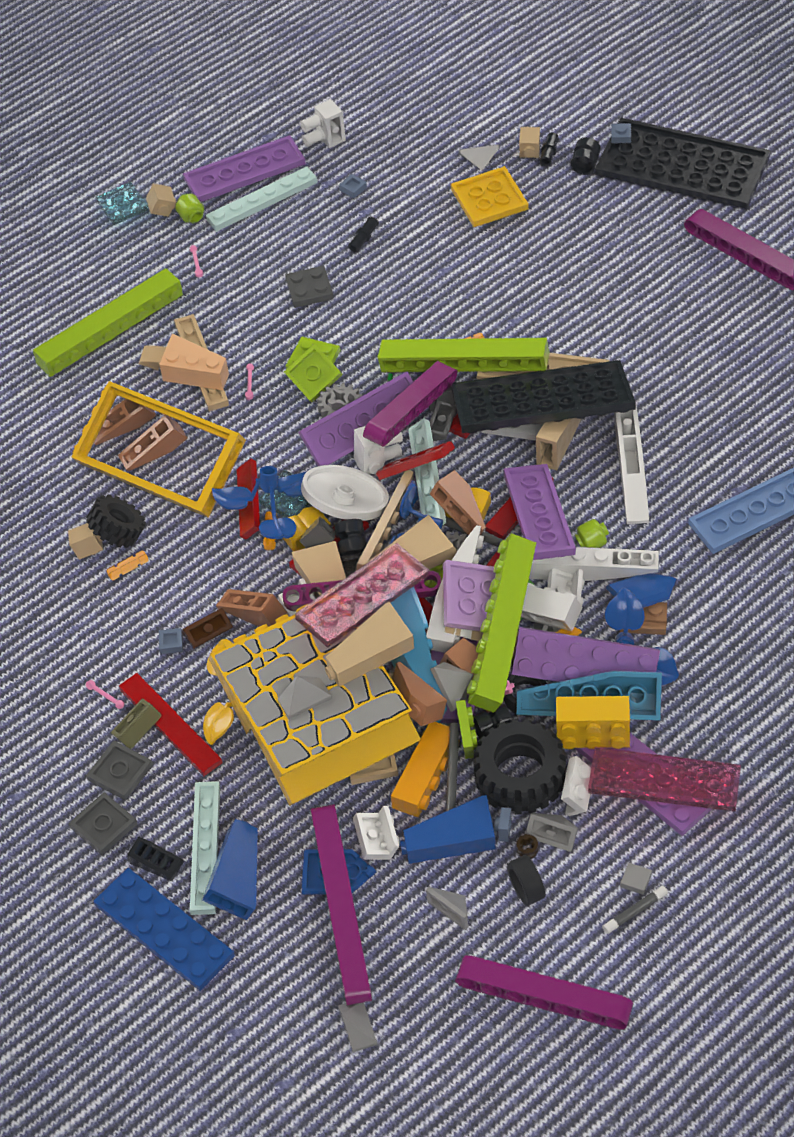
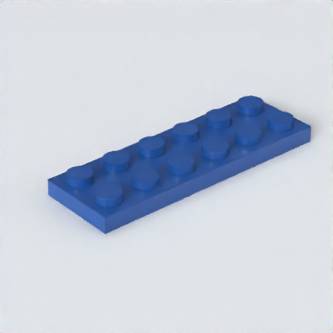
(164, 929)

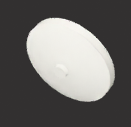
(344, 492)

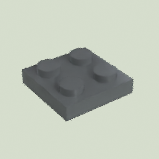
(309, 286)
(119, 770)
(103, 823)

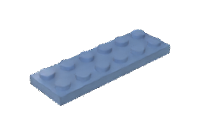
(746, 513)

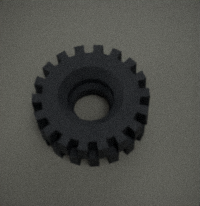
(115, 521)

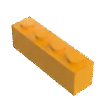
(422, 771)

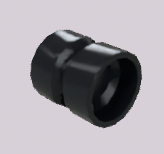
(585, 156)
(350, 536)
(484, 721)

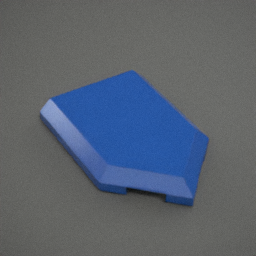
(647, 588)
(312, 876)

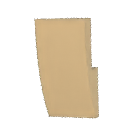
(152, 356)

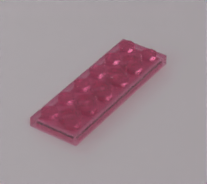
(361, 594)
(664, 779)

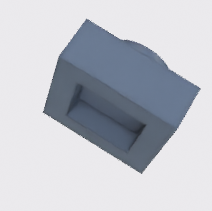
(620, 133)
(352, 186)
(170, 641)
(503, 824)

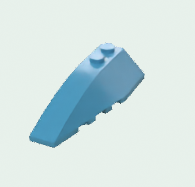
(419, 658)
(641, 687)

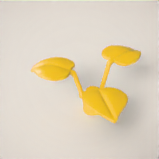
(219, 716)

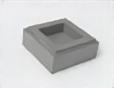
(636, 878)

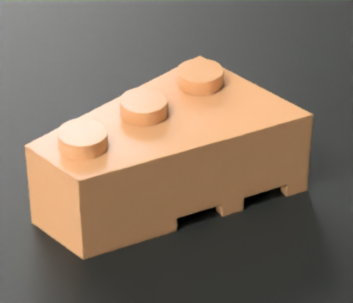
(193, 365)

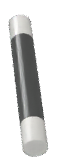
(635, 909)

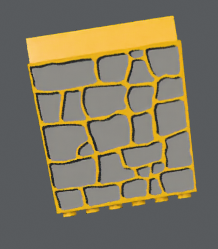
(328, 742)

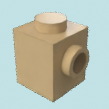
(529, 142)
(160, 200)
(84, 541)

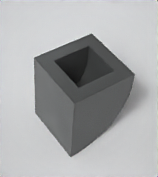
(318, 533)

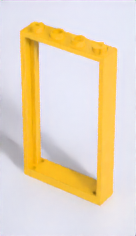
(217, 477)

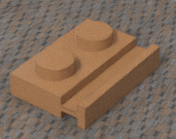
(654, 621)

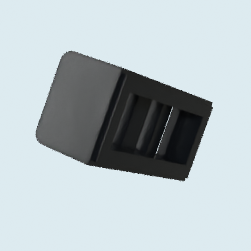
(140, 853)

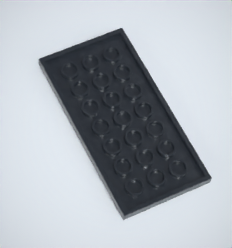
(685, 163)
(542, 396)

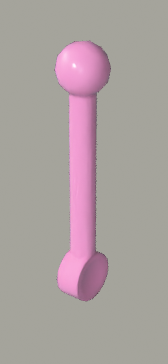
(199, 272)
(249, 394)
(91, 685)

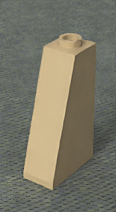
(554, 440)
(426, 543)
(319, 564)
(370, 646)

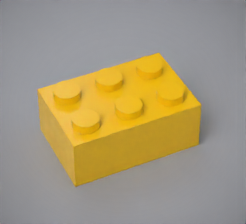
(593, 721)

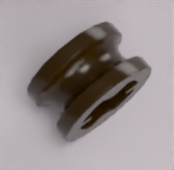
(525, 840)

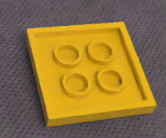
(489, 196)

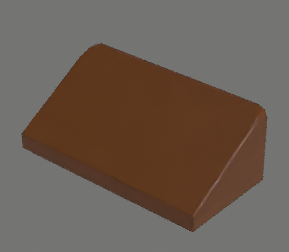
(207, 628)

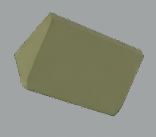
(136, 723)

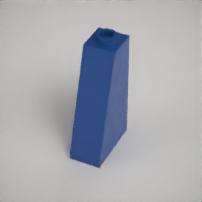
(451, 834)
(235, 872)

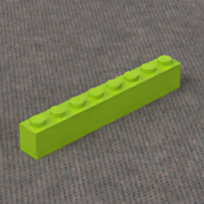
(107, 322)
(464, 354)
(501, 623)

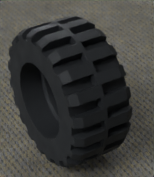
(520, 740)

